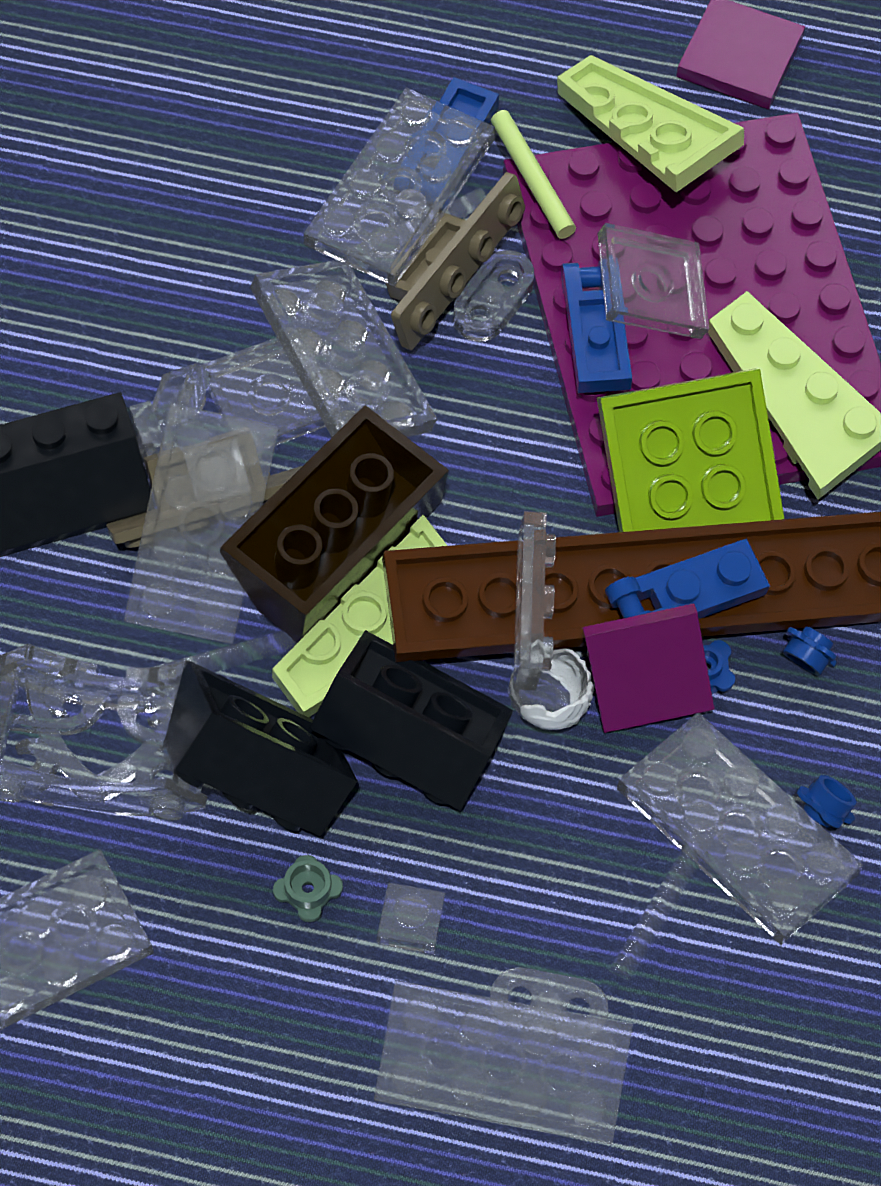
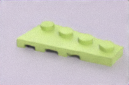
(650, 123)

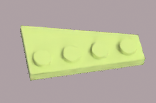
(811, 406)
(316, 659)

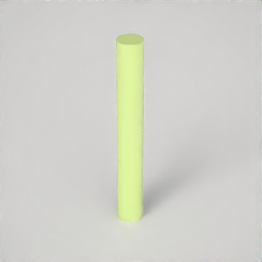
(533, 174)

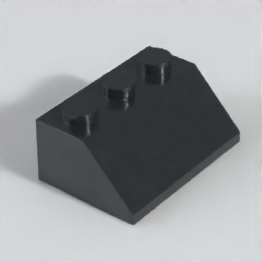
(69, 473)
(411, 721)
(255, 752)

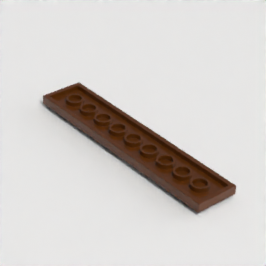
(465, 595)

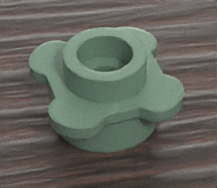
(307, 871)

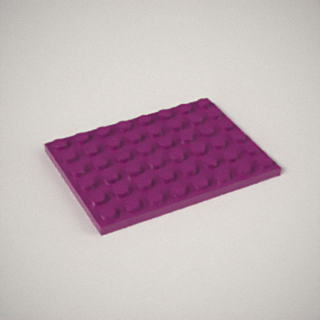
(758, 232)

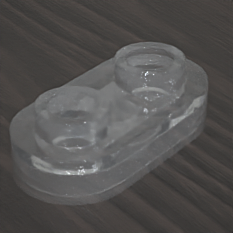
(489, 299)
(551, 989)

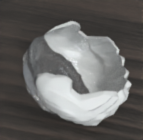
(560, 693)

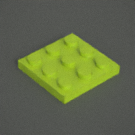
(691, 453)

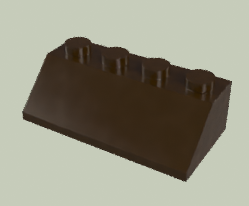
(333, 522)

